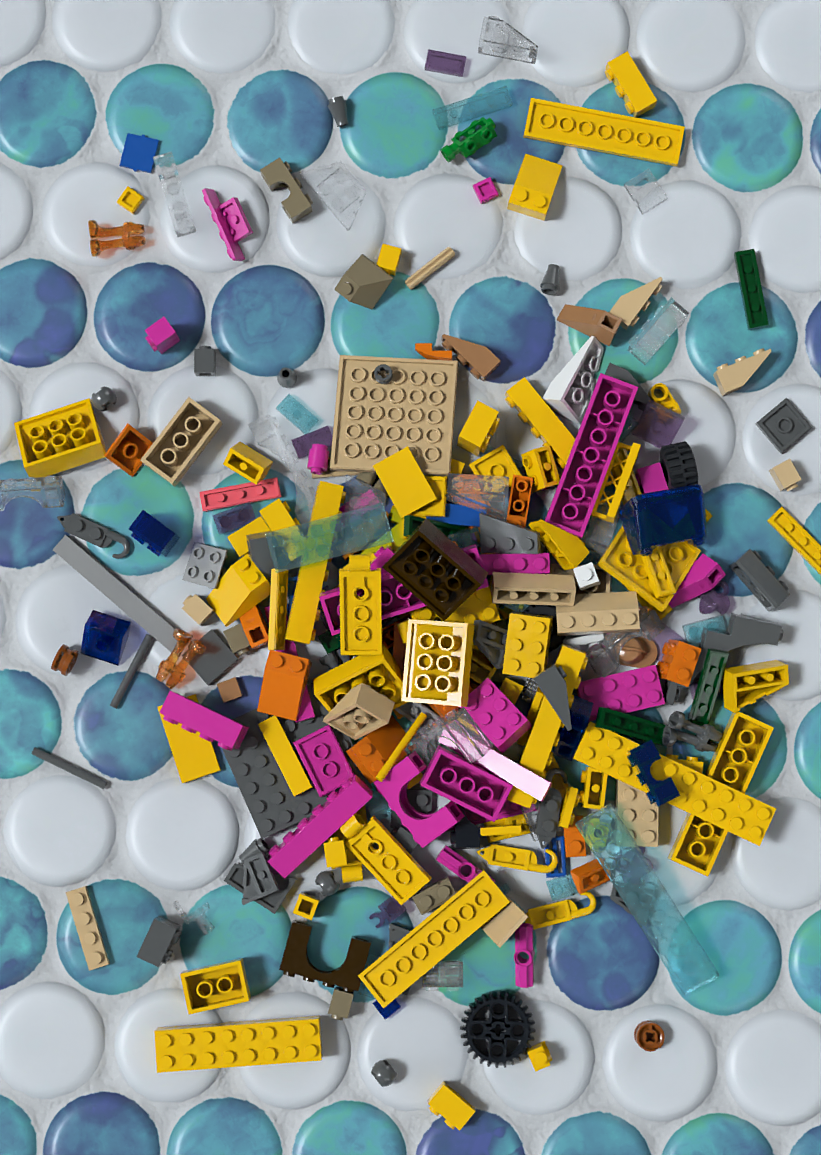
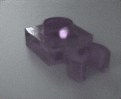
(389, 909)

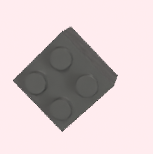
(159, 940)

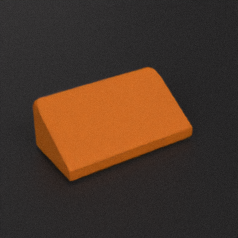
(589, 876)

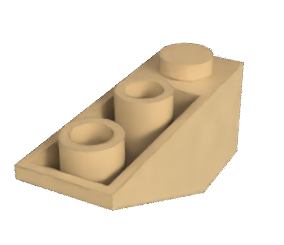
(632, 303)
(734, 376)

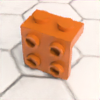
(678, 662)

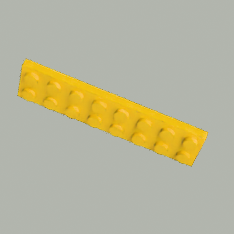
(604, 132)
(434, 939)

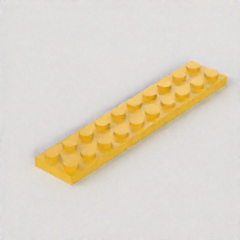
(698, 793)

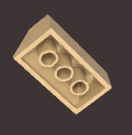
(599, 614)

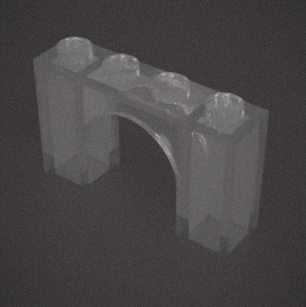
(456, 727)

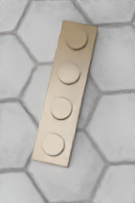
(87, 928)

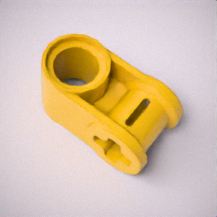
(667, 399)

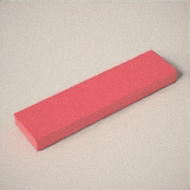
(240, 494)

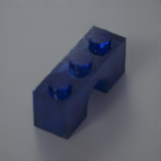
(569, 740)
(658, 790)

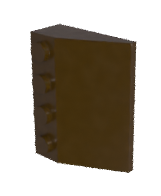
(435, 570)

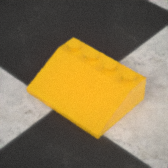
(60, 439)
(437, 662)
(377, 671)

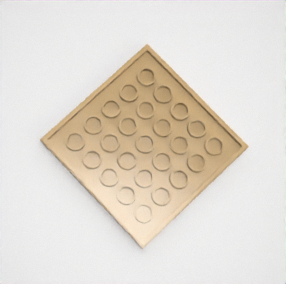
(385, 418)

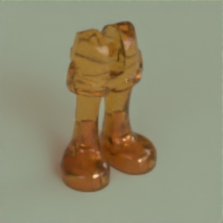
(128, 228)
(169, 665)

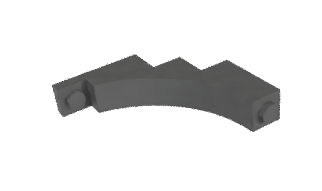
(740, 632)

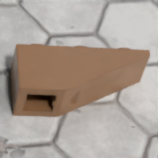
(591, 322)
(475, 356)

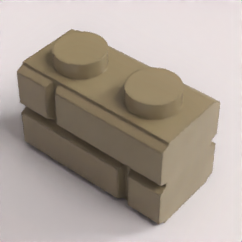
(434, 895)

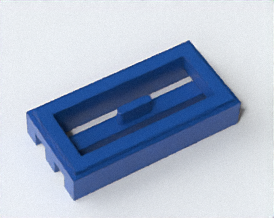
(563, 858)

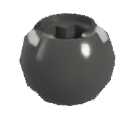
(104, 398)
(327, 883)
(383, 1073)

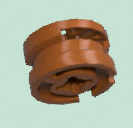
(64, 660)
(649, 1035)

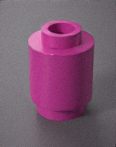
(318, 459)

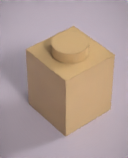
(785, 475)
(197, 609)

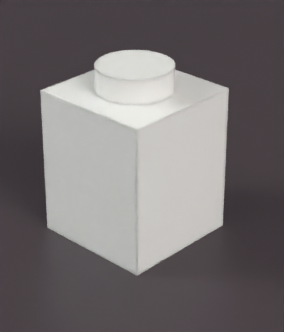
(586, 576)

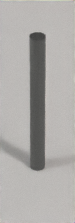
(131, 671)
(69, 768)

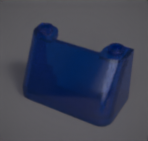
(665, 519)

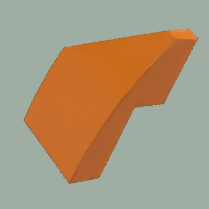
(425, 350)

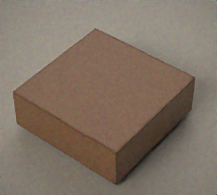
(229, 690)

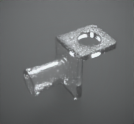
(197, 916)

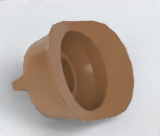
(638, 653)

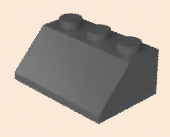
(760, 580)

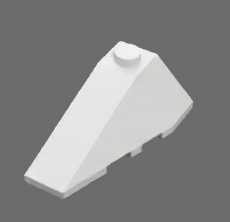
(571, 387)

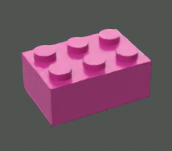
(496, 715)

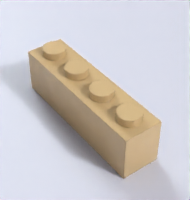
(533, 589)

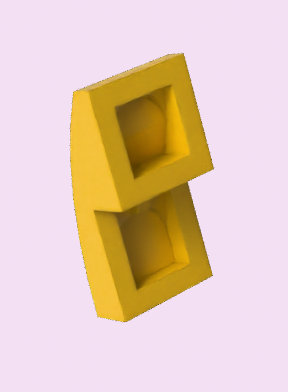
(513, 820)

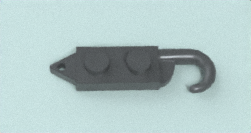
(93, 533)
(549, 810)

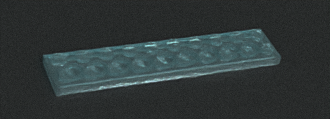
(647, 899)

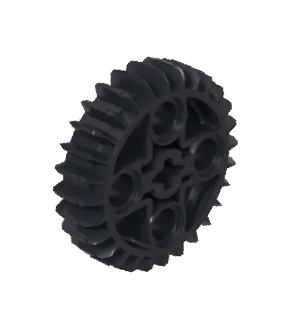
(505, 1034)

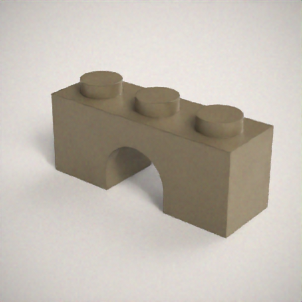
(278, 175)

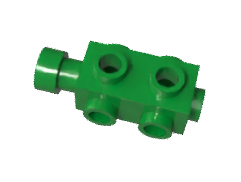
(471, 140)

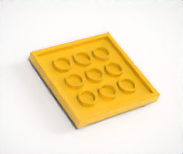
(631, 571)

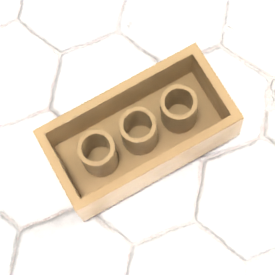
(181, 441)
(637, 814)

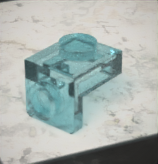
(561, 887)

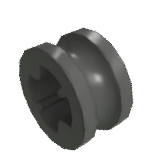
(379, 379)

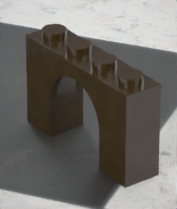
(297, 962)

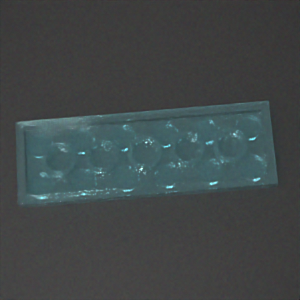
(329, 537)

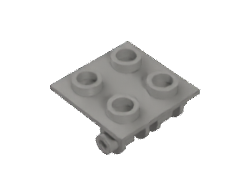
(205, 565)

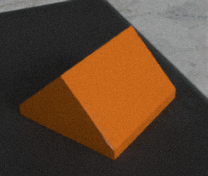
(128, 450)

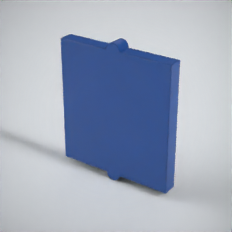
(139, 153)

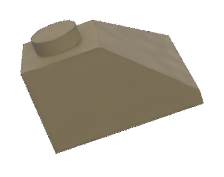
(364, 283)

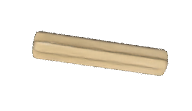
(429, 268)

